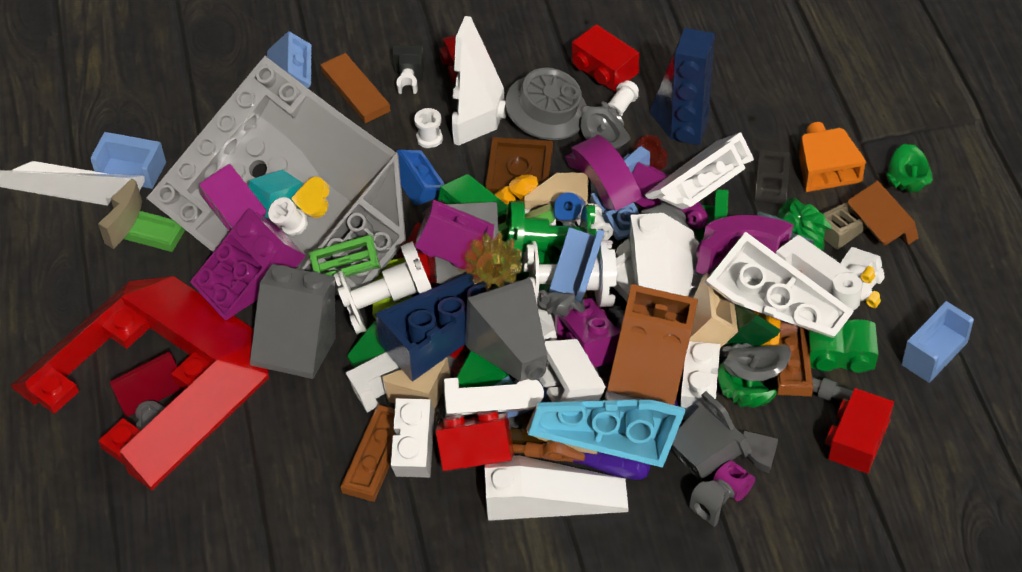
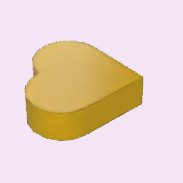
(312, 197)

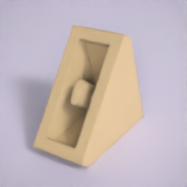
(427, 386)

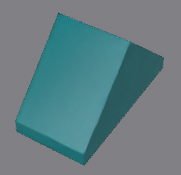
(274, 186)

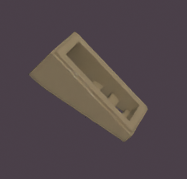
(838, 236)

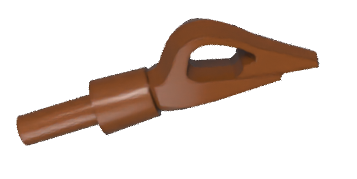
(551, 451)

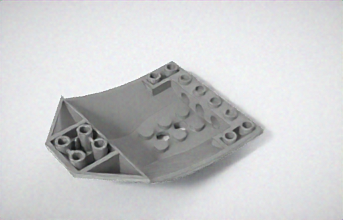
(292, 129)

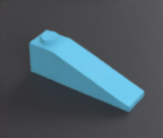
(619, 428)

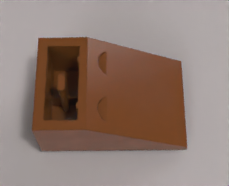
(652, 344)

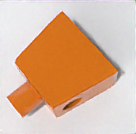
(829, 158)

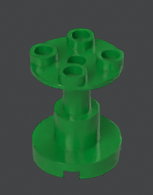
(529, 229)

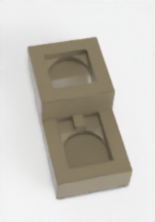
(120, 220)

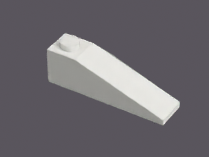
(477, 87)
(662, 253)
(768, 284)
(549, 489)

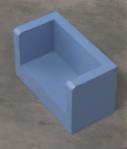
(129, 157)
(937, 341)

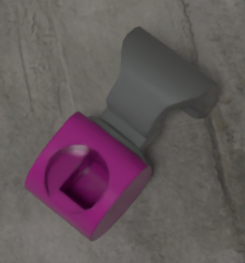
(728, 482)

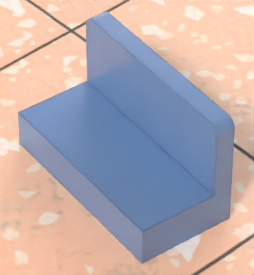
(293, 56)
(576, 262)

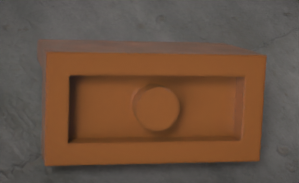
(883, 215)

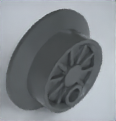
(546, 104)

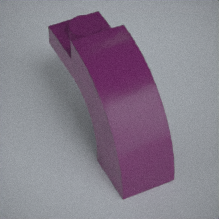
(606, 171)
(724, 233)

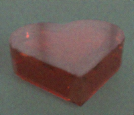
(658, 155)

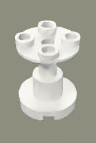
(602, 276)
(397, 282)

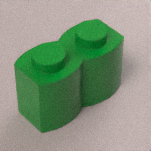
(851, 348)

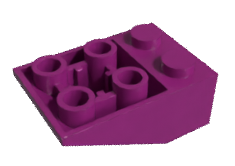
(240, 262)

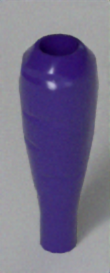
(616, 465)

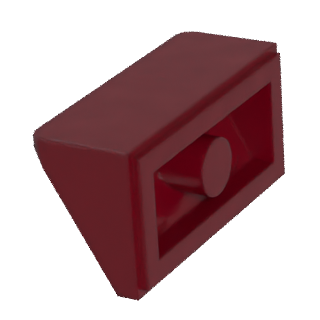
(145, 383)

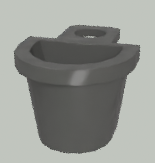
(709, 439)

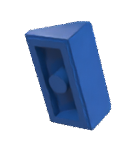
(418, 176)

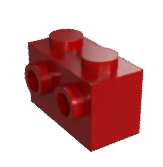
(605, 57)
(860, 430)
(474, 440)

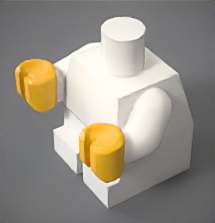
(869, 270)

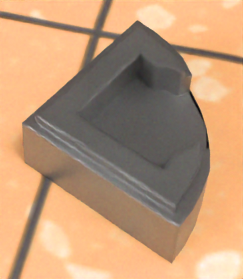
(762, 449)

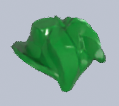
(909, 169)
(806, 220)
(744, 391)

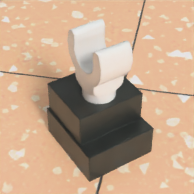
(410, 64)

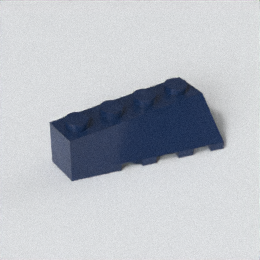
(685, 91)

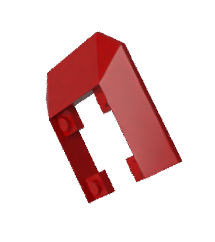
(214, 375)

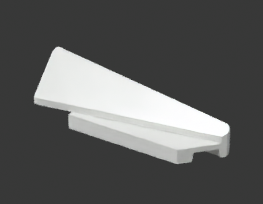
(704, 172)
(66, 182)

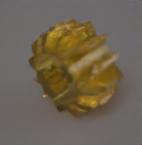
(495, 271)

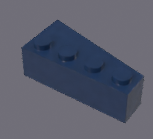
(428, 325)

